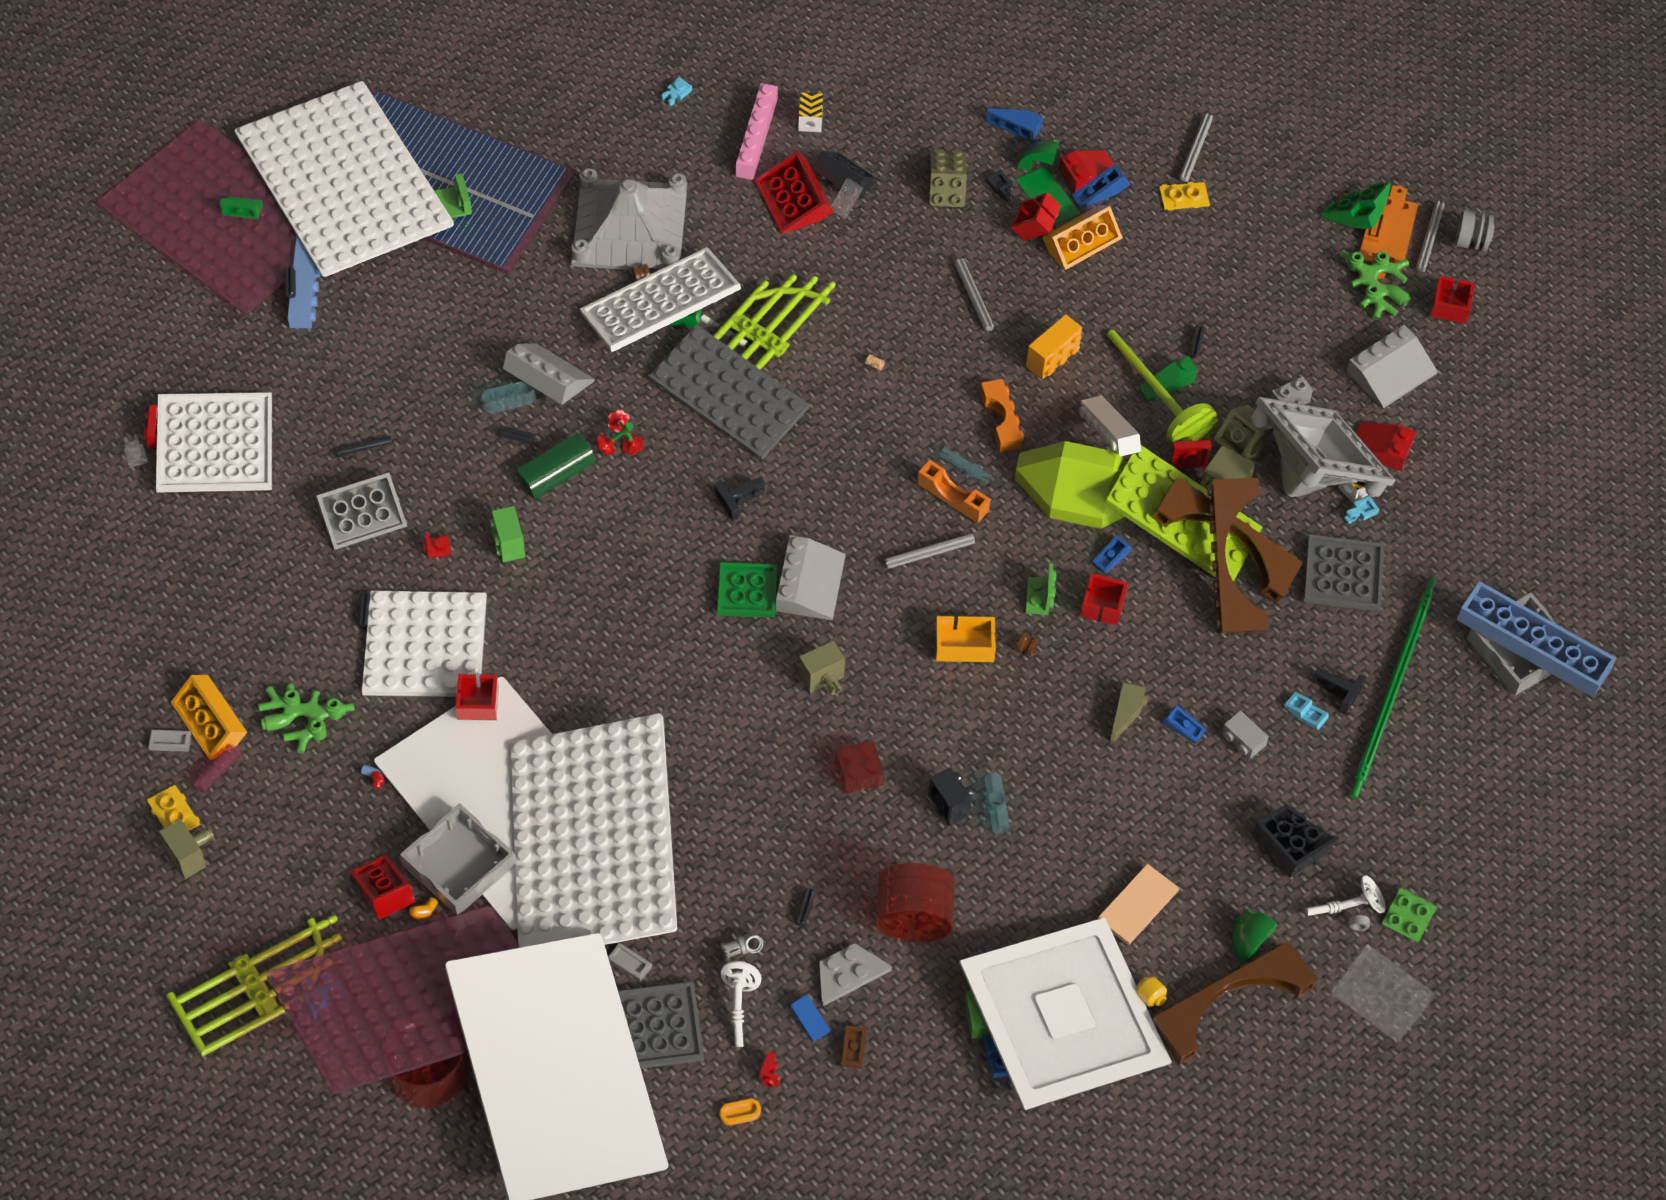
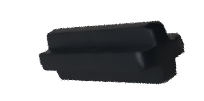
(290, 282)
(1196, 341)
(516, 434)
(363, 612)
(805, 907)

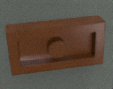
(853, 1047)

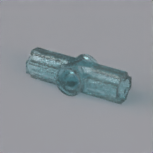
(995, 793)

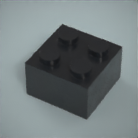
(950, 796)

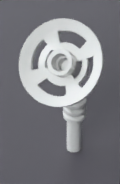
(1367, 897)
(738, 985)

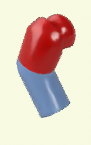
(375, 774)

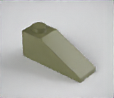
(1128, 709)

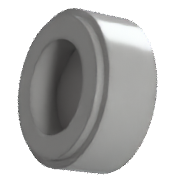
(1359, 922)

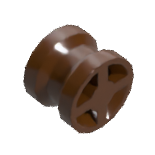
(640, 272)
(1027, 644)

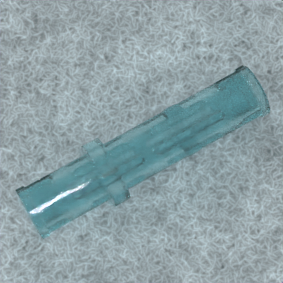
(972, 469)

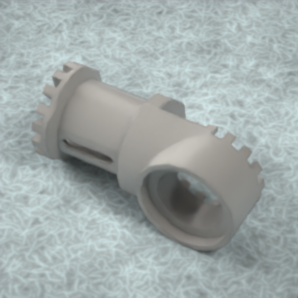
(740, 946)

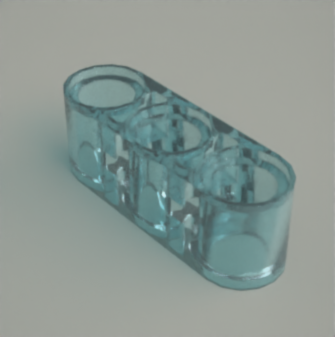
(508, 397)

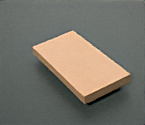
(1138, 904)

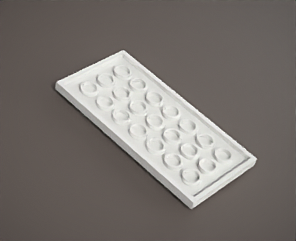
(660, 299)

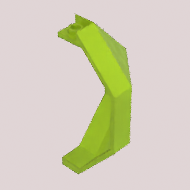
(1071, 482)

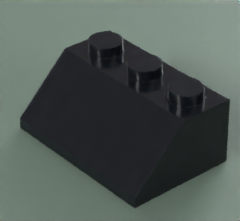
(838, 168)

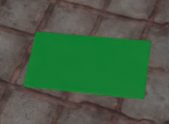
(1041, 182)

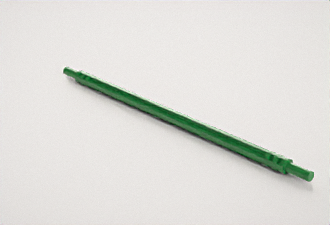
(1393, 687)

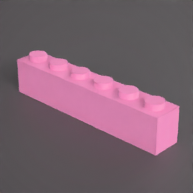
(756, 131)

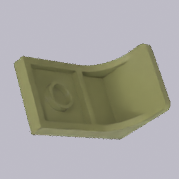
(948, 178)

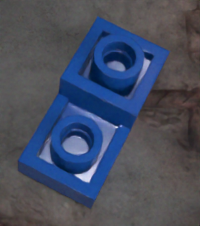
(995, 1062)

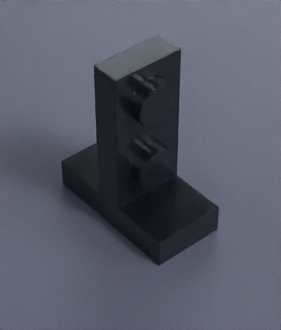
(738, 496)
(1339, 687)

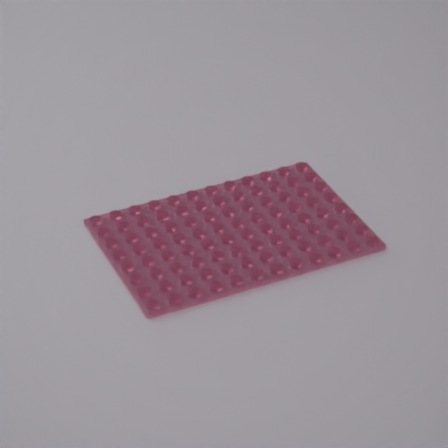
(178, 212)
(385, 1000)

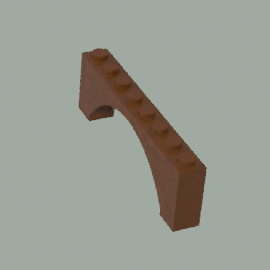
(1273, 563)
(1234, 610)
(1278, 969)

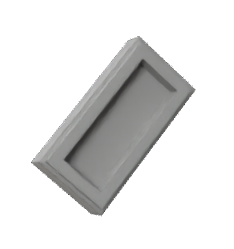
(169, 740)
(629, 962)

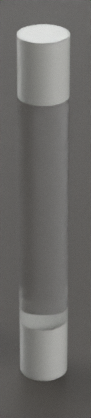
(717, 326)

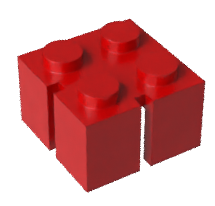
(1036, 216)
(1452, 305)
(1105, 599)
(475, 701)

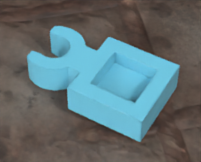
(677, 89)

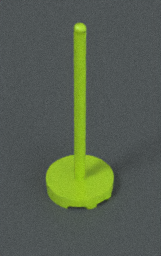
(1189, 425)

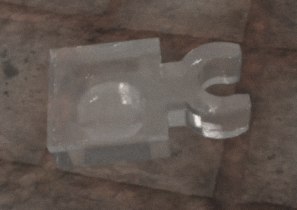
(135, 452)

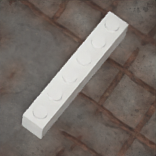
(1110, 425)

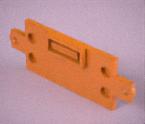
(1392, 229)

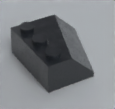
(1292, 839)

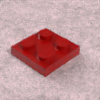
(1190, 454)

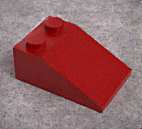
(1083, 166)
(1387, 442)
(383, 886)

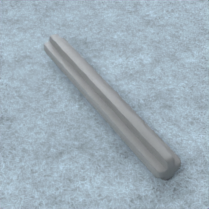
(1196, 147)
(1430, 236)
(974, 295)
(929, 551)

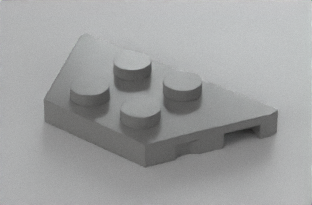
(848, 971)

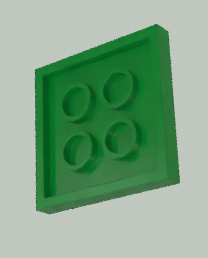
(747, 590)

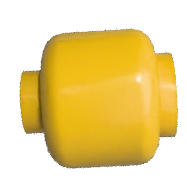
(1151, 991)

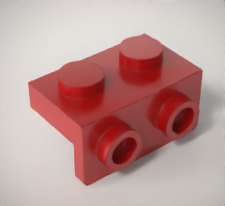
(151, 432)

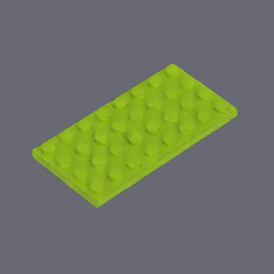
(1139, 493)

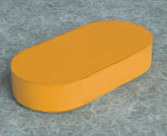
(740, 1111)

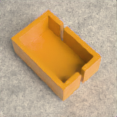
(1054, 347)
(969, 643)

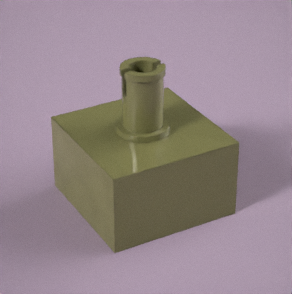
(822, 668)
(185, 848)

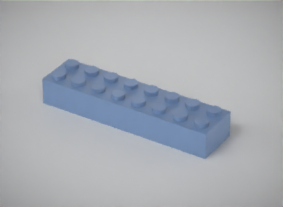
(1536, 639)

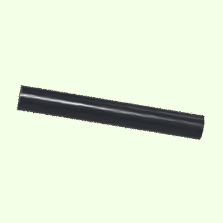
(363, 446)

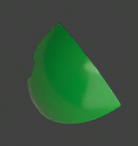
(1042, 152)
(1250, 932)

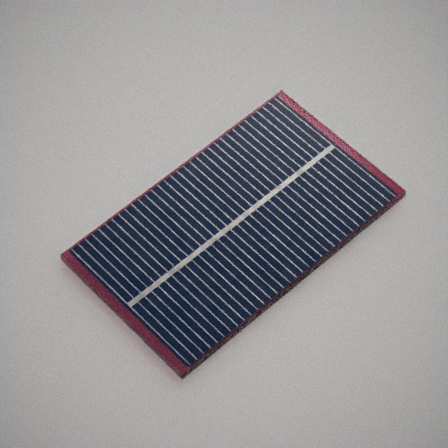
(506, 184)

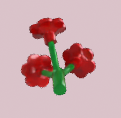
(619, 422)

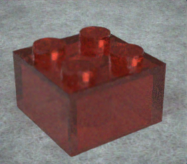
(859, 767)

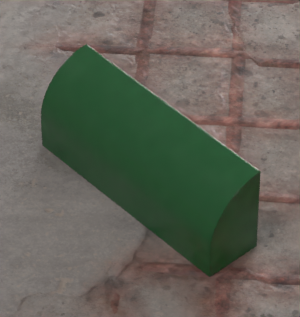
(556, 466)

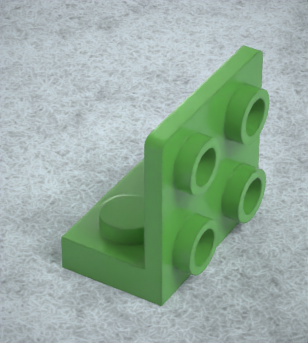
(456, 198)
(1041, 593)
(1409, 914)

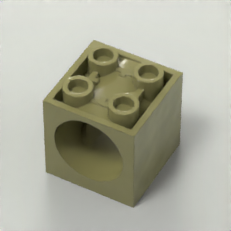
(1241, 434)
(1227, 465)

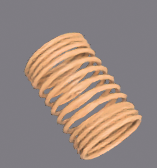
(881, 362)

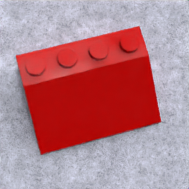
(794, 194)

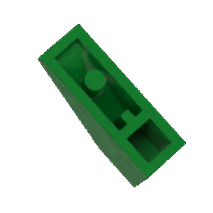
(1172, 378)

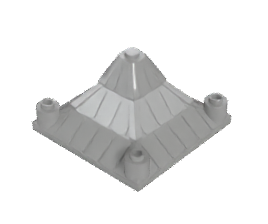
(628, 222)
(1319, 449)

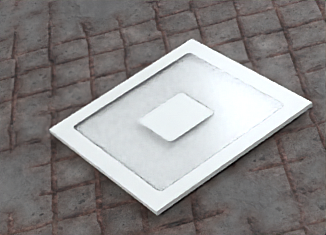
(1064, 1013)

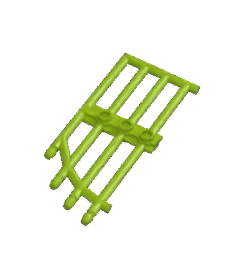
(764, 336)
(252, 984)

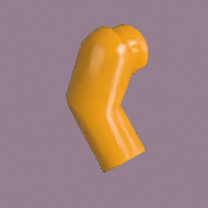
(423, 911)

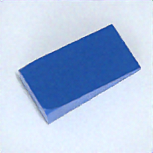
(1112, 554)
(1184, 724)
(809, 1018)

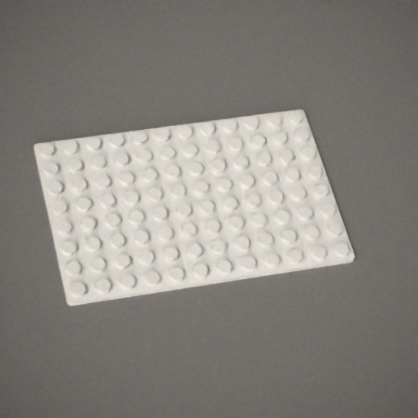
(343, 178)
(470, 766)
(593, 833)
(555, 1067)

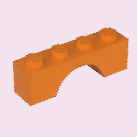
(996, 397)
(936, 481)

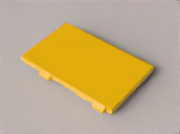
(1184, 196)
(171, 806)

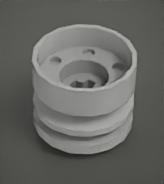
(1474, 230)

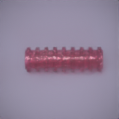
(217, 768)

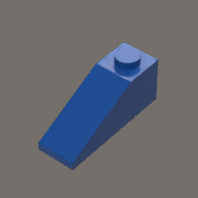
(1018, 122)
(1102, 187)

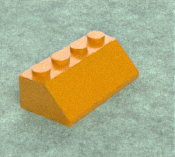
(1083, 236)
(208, 715)

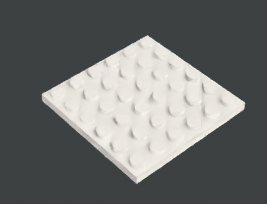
(214, 442)
(422, 642)

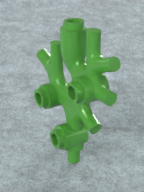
(1375, 290)
(293, 708)

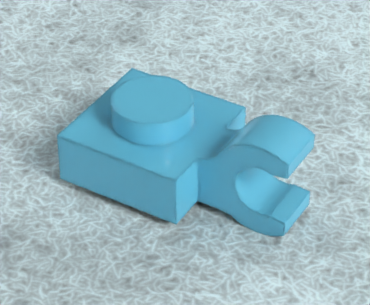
(1363, 508)

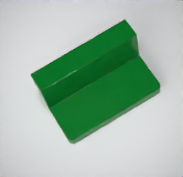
(241, 207)

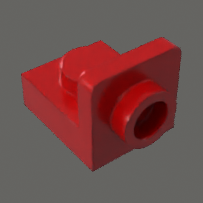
(436, 546)
(767, 1073)

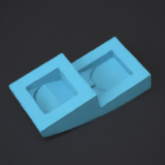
(1306, 712)

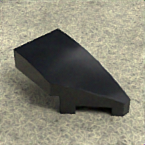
(1000, 184)

